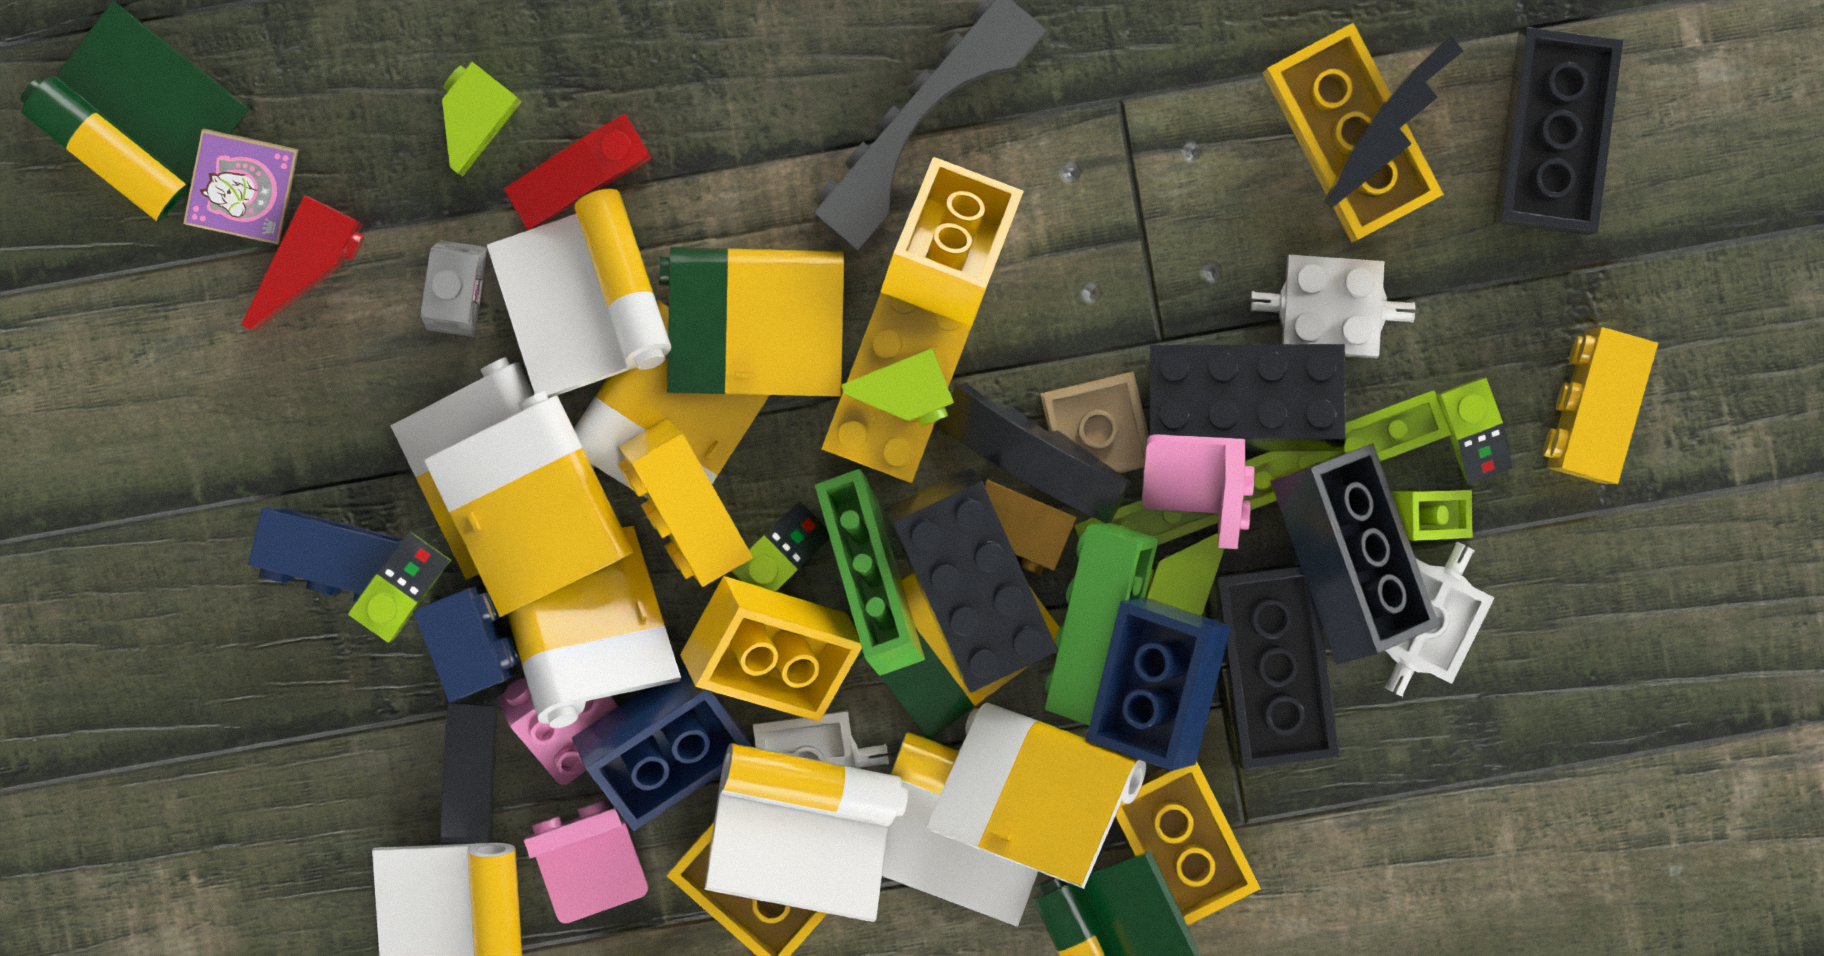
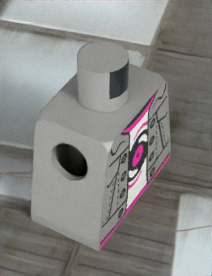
(453, 288)

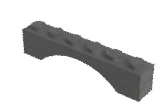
(993, 46)

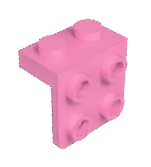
(1200, 477)
(550, 745)
(587, 861)

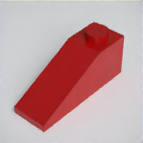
(577, 171)
(308, 254)

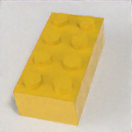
(1328, 101)
(873, 435)

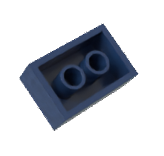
(318, 550)
(467, 642)
(1158, 683)
(659, 747)

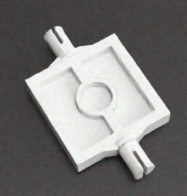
(1333, 304)
(1459, 614)
(821, 741)

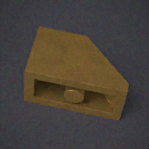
(1032, 527)

